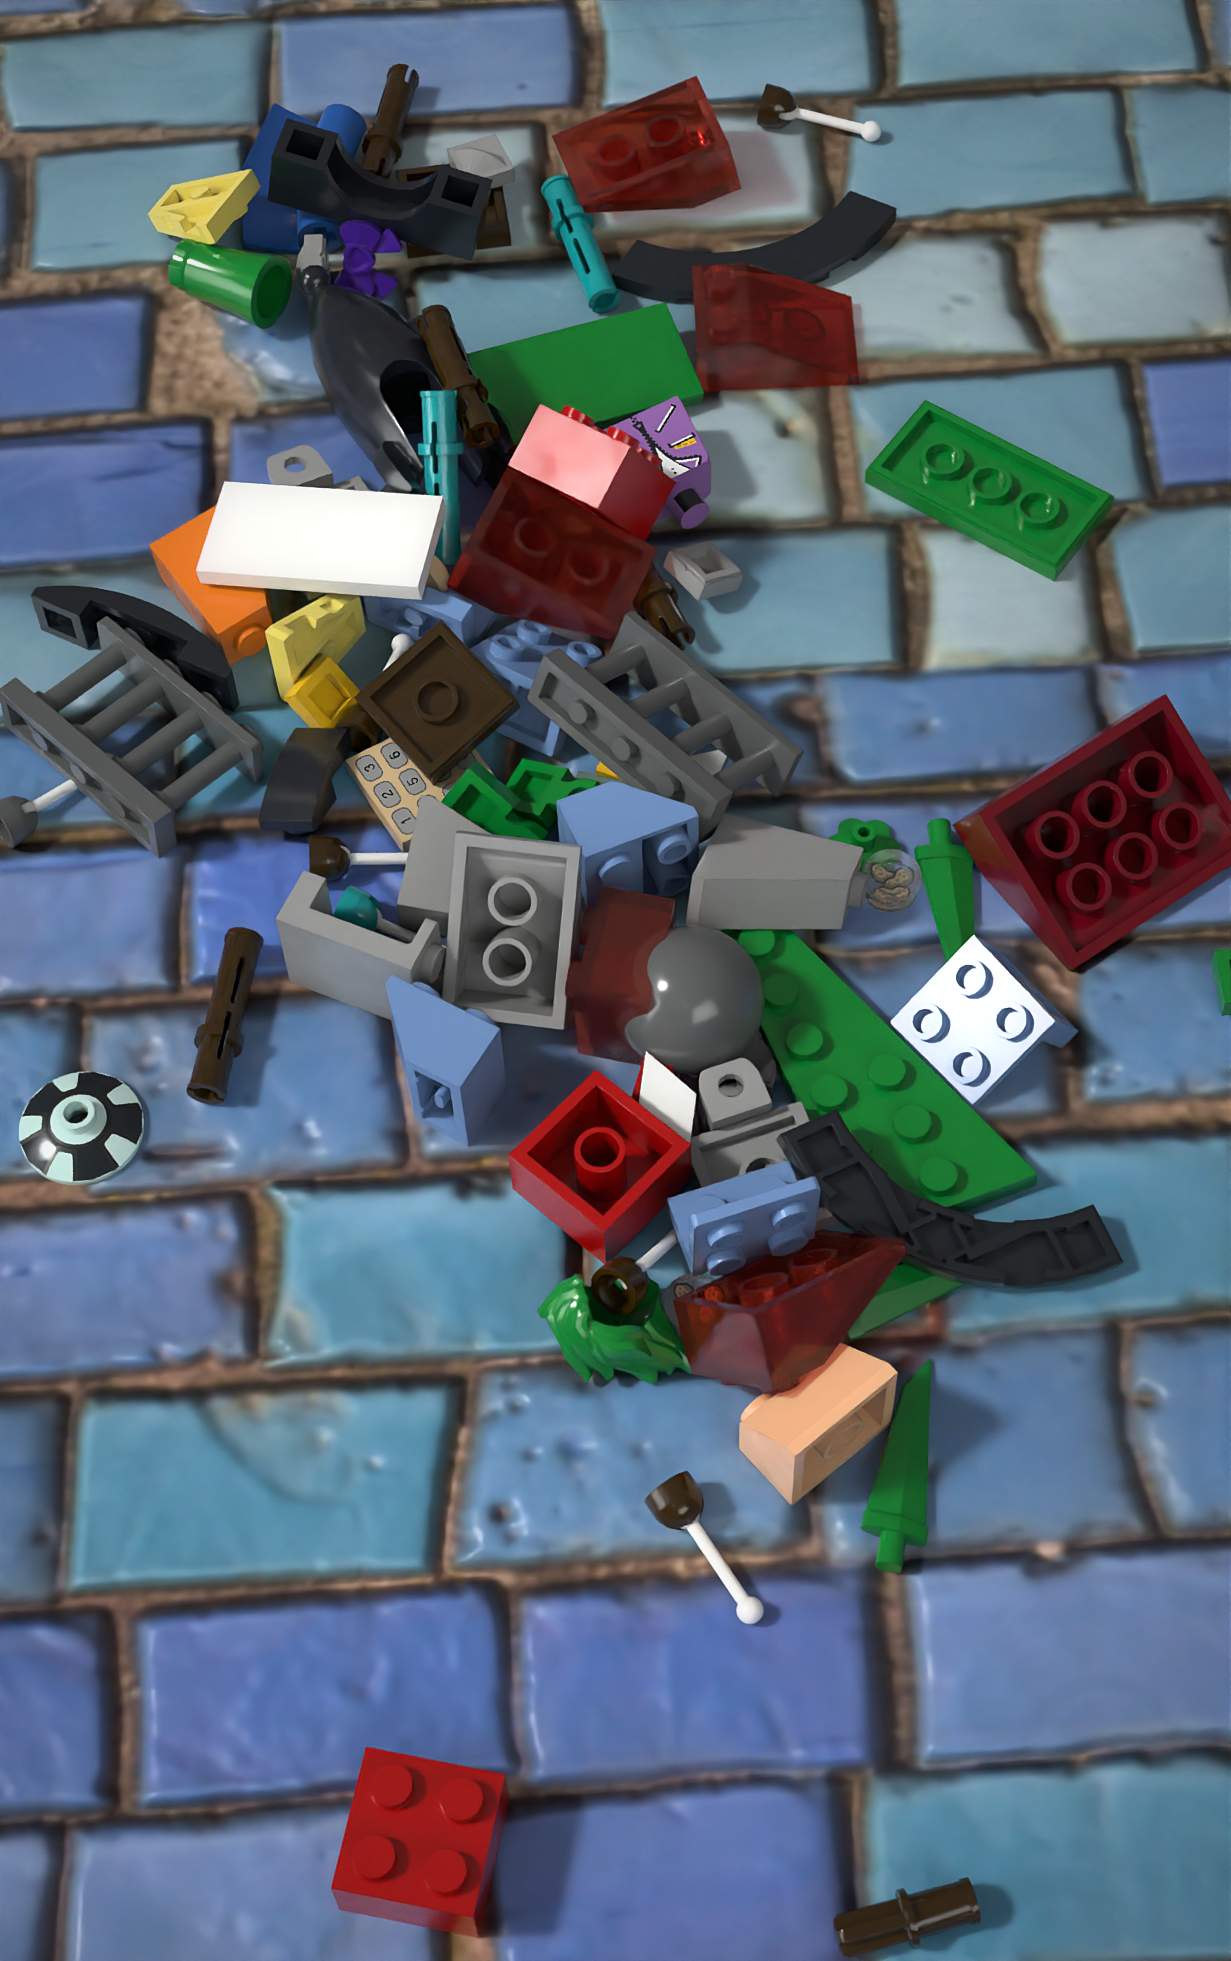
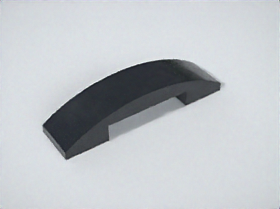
(74, 615)

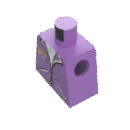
(673, 438)

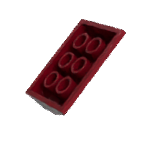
(1105, 833)

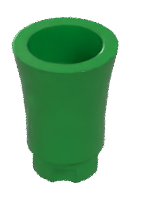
(233, 279)

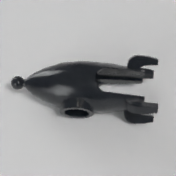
(373, 378)

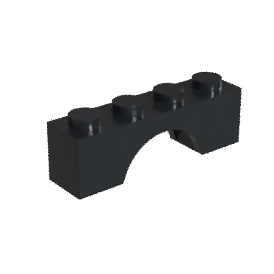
(321, 178)

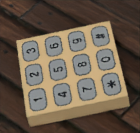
(396, 786)

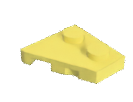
(204, 206)
(315, 631)

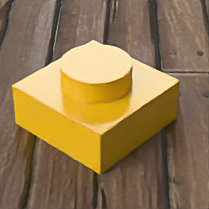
(322, 694)

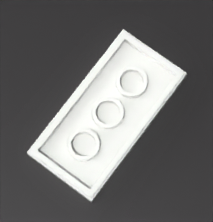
(322, 540)

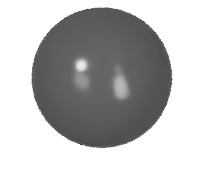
(701, 1003)

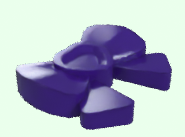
(361, 242)

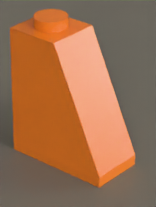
(227, 615)

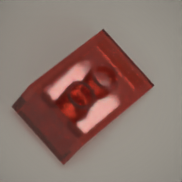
(650, 154)
(769, 330)
(550, 561)
(784, 1311)

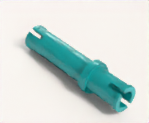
(575, 231)
(441, 466)

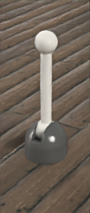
(20, 816)

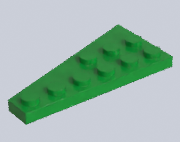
(847, 1059)

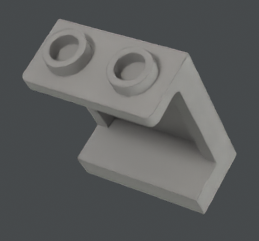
(348, 959)

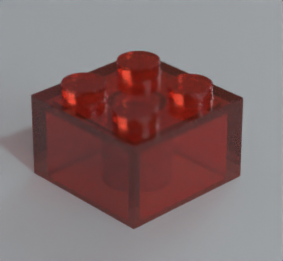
(613, 975)

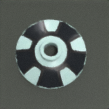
(87, 1149)

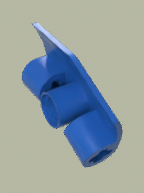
(280, 227)

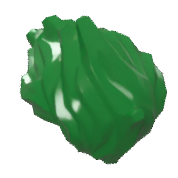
(606, 1341)

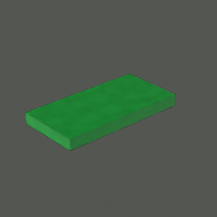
(596, 367)
(989, 490)

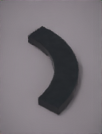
(806, 256)
(940, 1238)

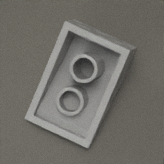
(513, 927)

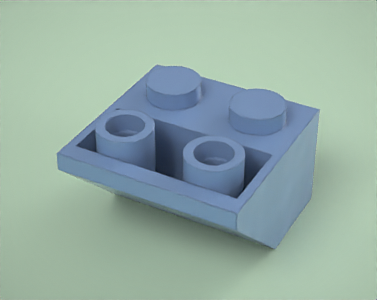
(630, 840)
(447, 1059)

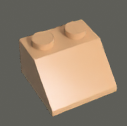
(820, 1423)

